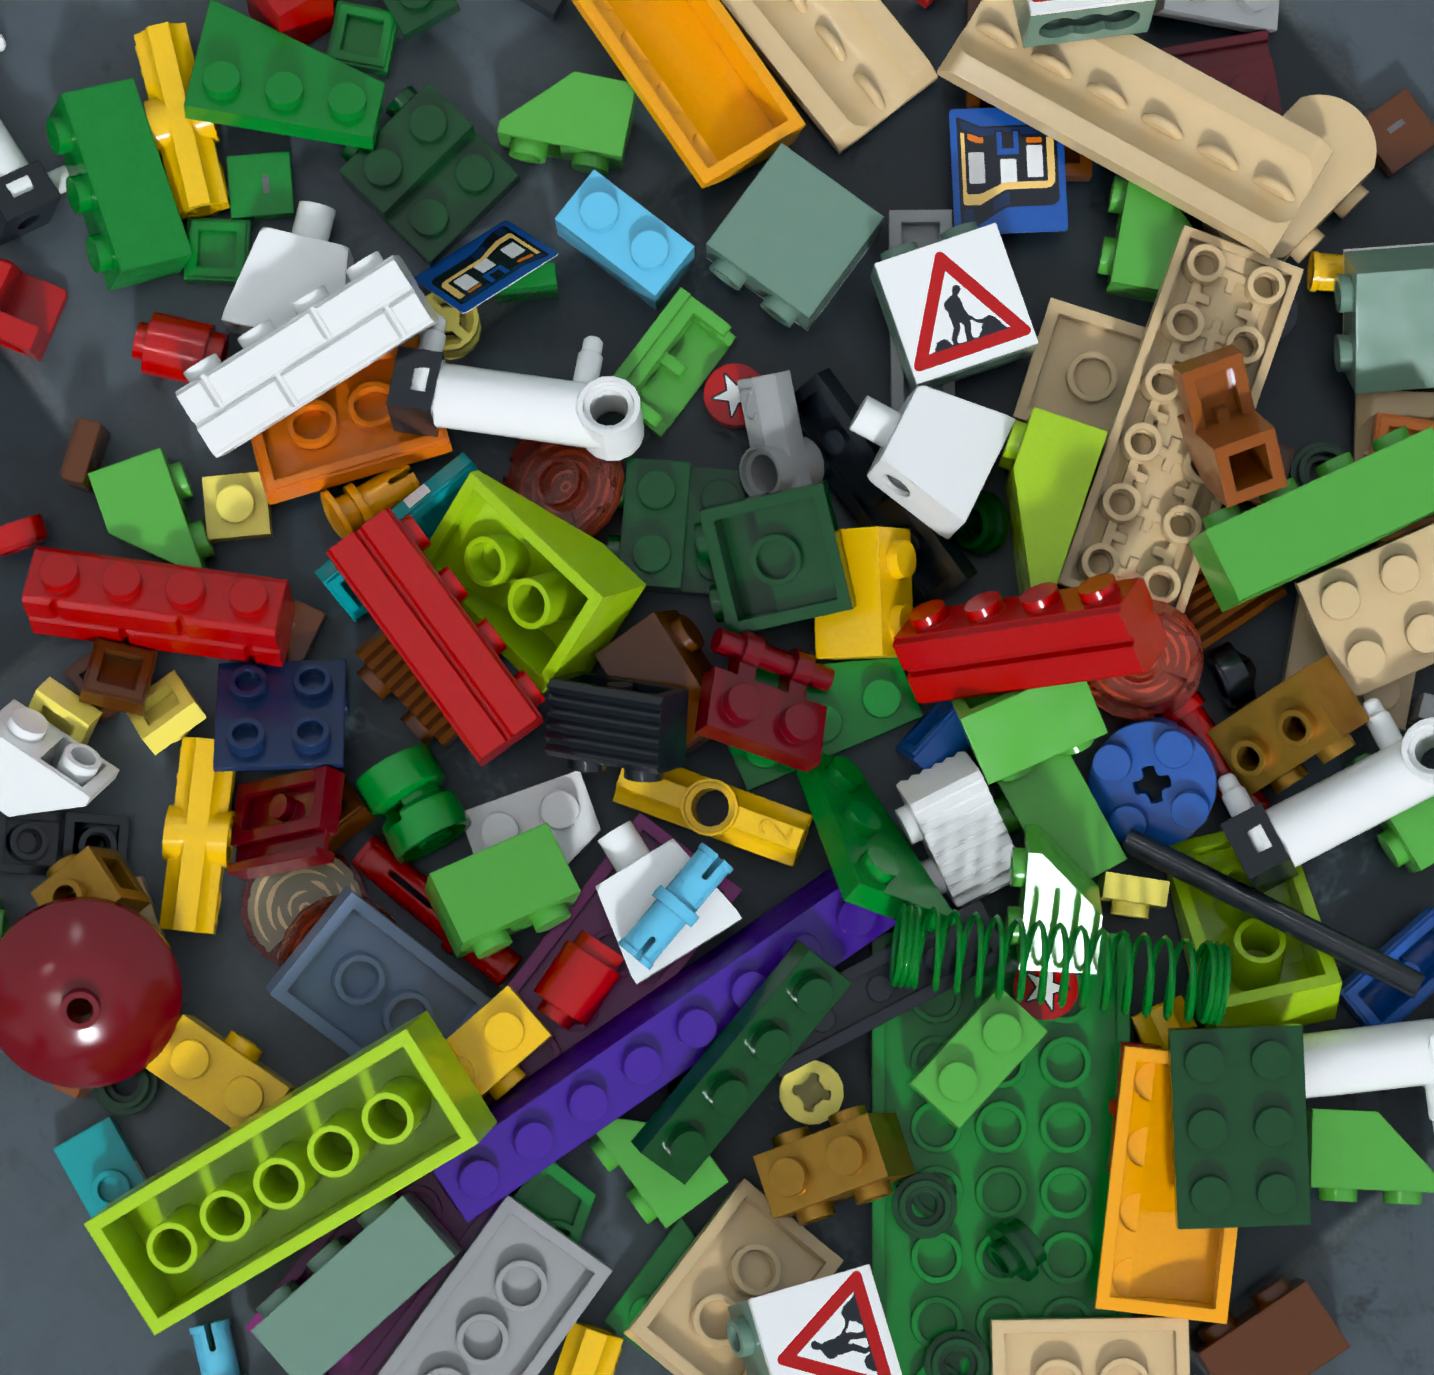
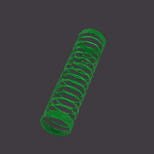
(1208, 990)

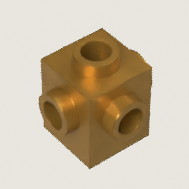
(92, 874)

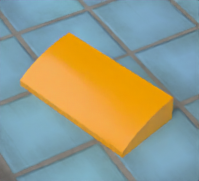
(697, 81)
(1143, 1256)

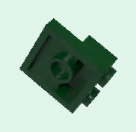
(428, 173)
(659, 519)
(775, 558)

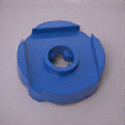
(1172, 753)

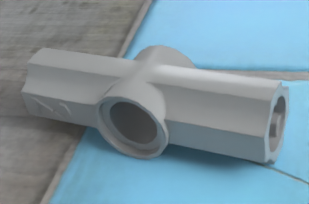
(778, 451)

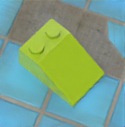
(1045, 490)
(534, 579)
(1271, 972)

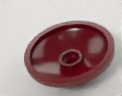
(95, 954)

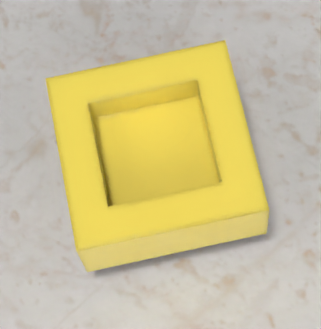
(236, 507)
(64, 710)
(168, 713)
(1132, 894)

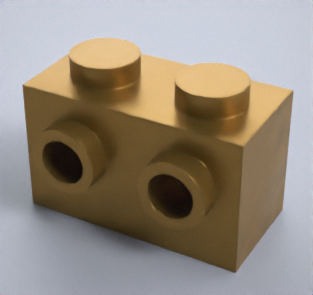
(1288, 726)
(846, 1161)

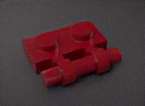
(756, 715)

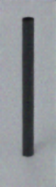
(1273, 912)

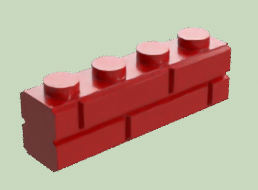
(159, 606)
(436, 636)
(1030, 639)

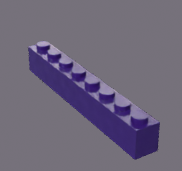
(647, 1045)

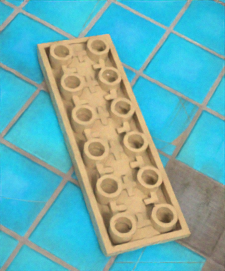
(837, 59)
(1147, 122)
(1145, 485)

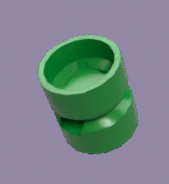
(411, 800)

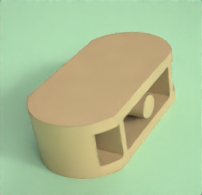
(1339, 183)

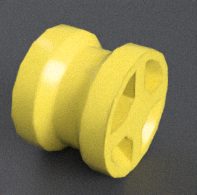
(467, 334)
(809, 1092)

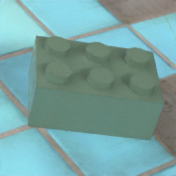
(354, 1285)

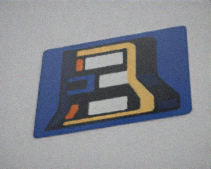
(1006, 173)
(485, 266)

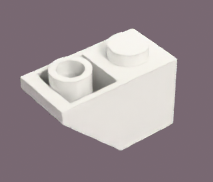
(45, 766)

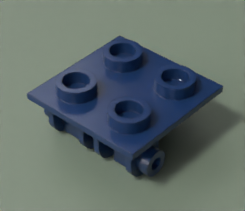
(280, 715)

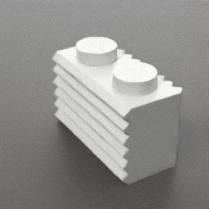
(959, 828)

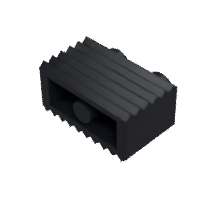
(617, 724)

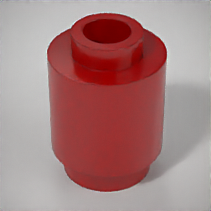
(175, 344)
(578, 980)

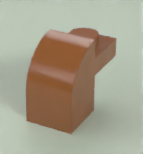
(1223, 433)

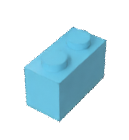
(625, 239)

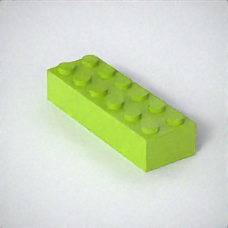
(291, 1173)

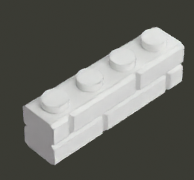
(305, 355)

